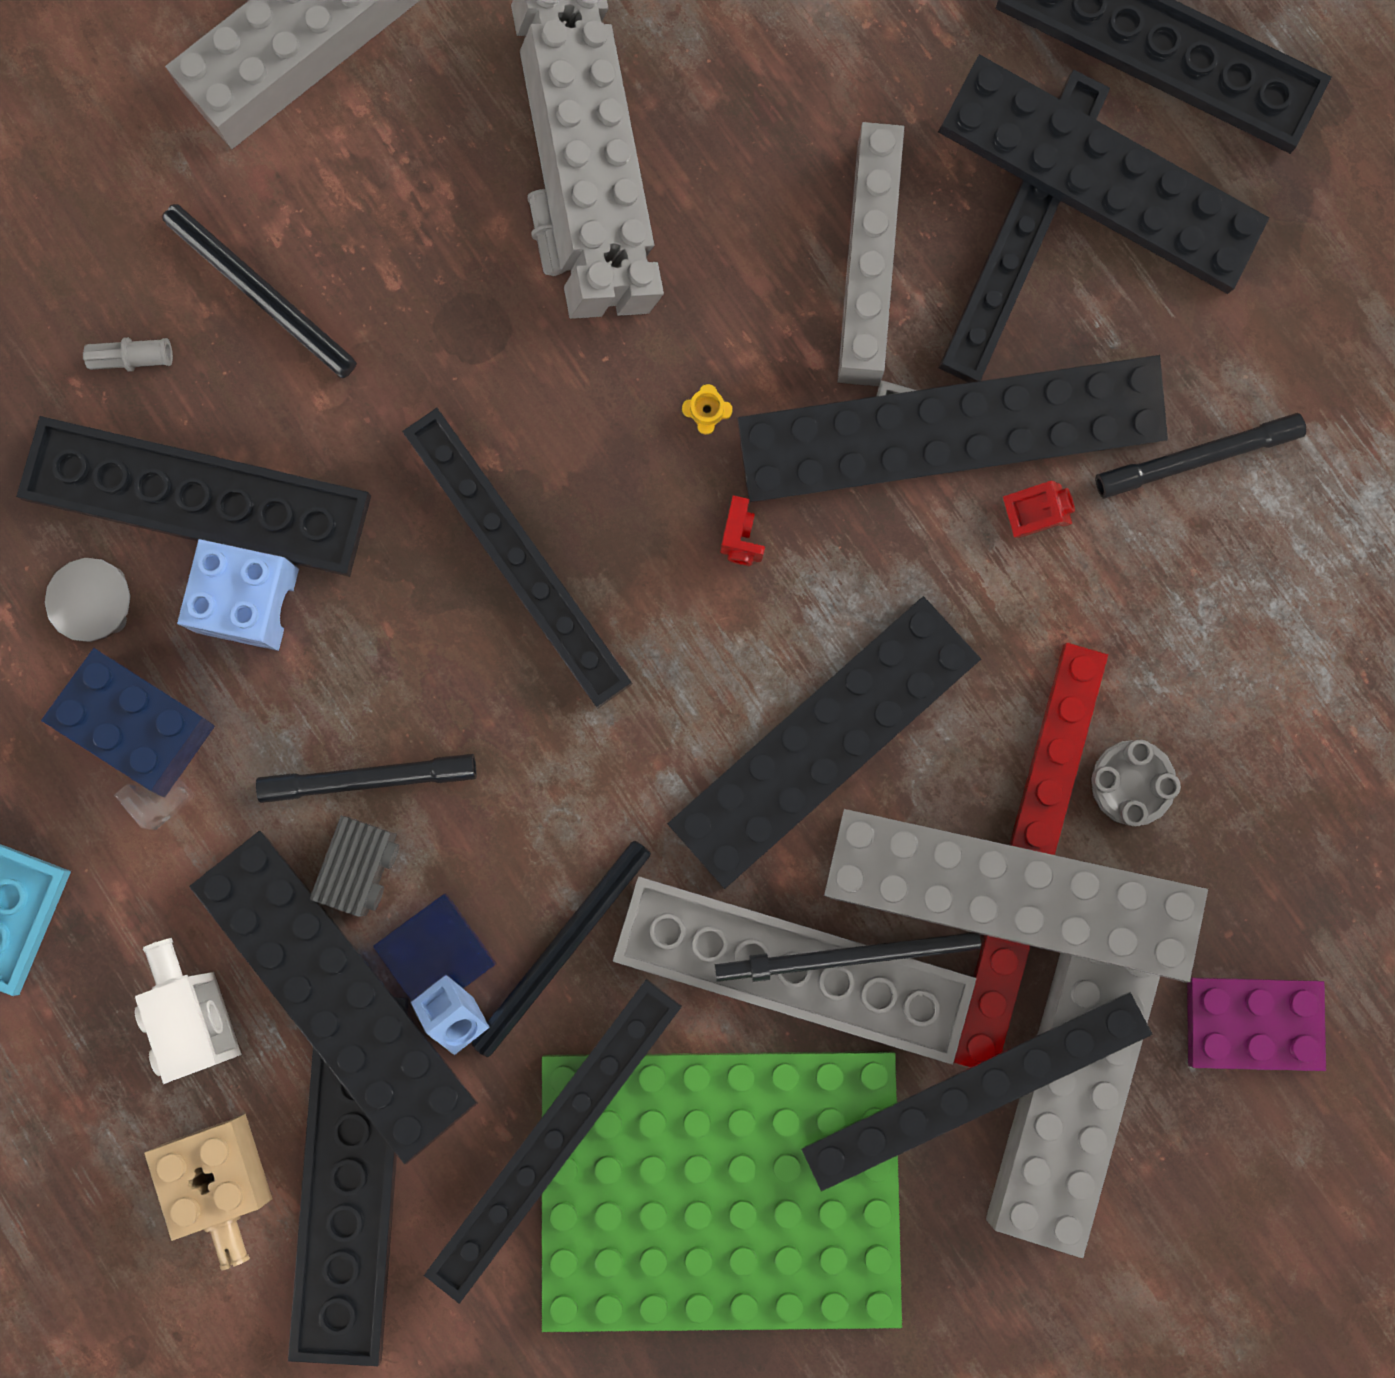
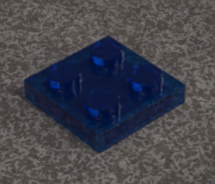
(433, 946)

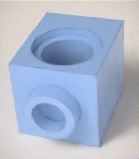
(449, 1015)

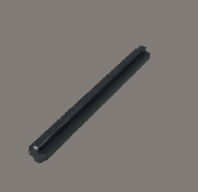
(259, 291)
(561, 948)

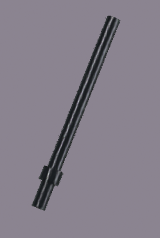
(760, 966)

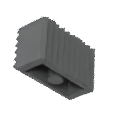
(355, 867)

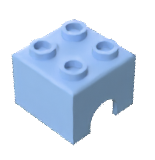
(237, 594)

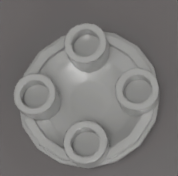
(88, 600)
(1134, 782)

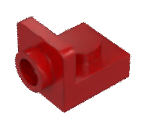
(1039, 508)
(740, 525)

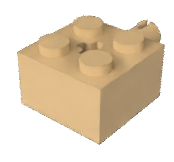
(199, 1204)

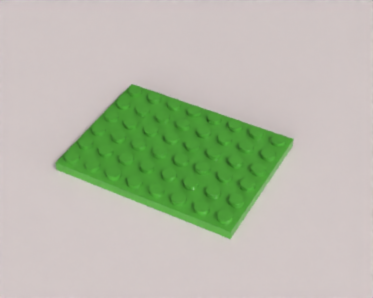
(704, 1209)

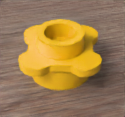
(707, 397)

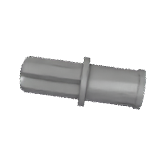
(544, 232)
(128, 354)

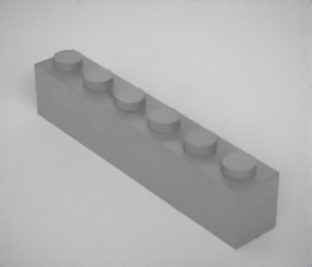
(871, 254)

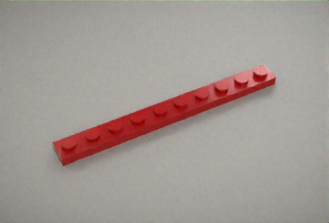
(1036, 829)

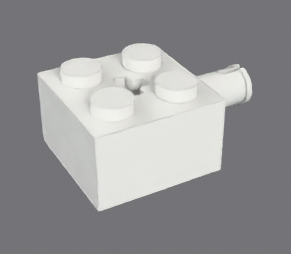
(183, 1017)

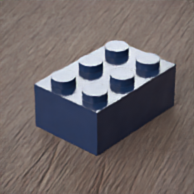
(128, 723)

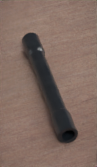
(1265, 435)
(296, 786)

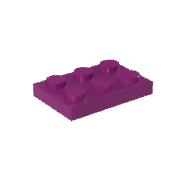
(1256, 1024)

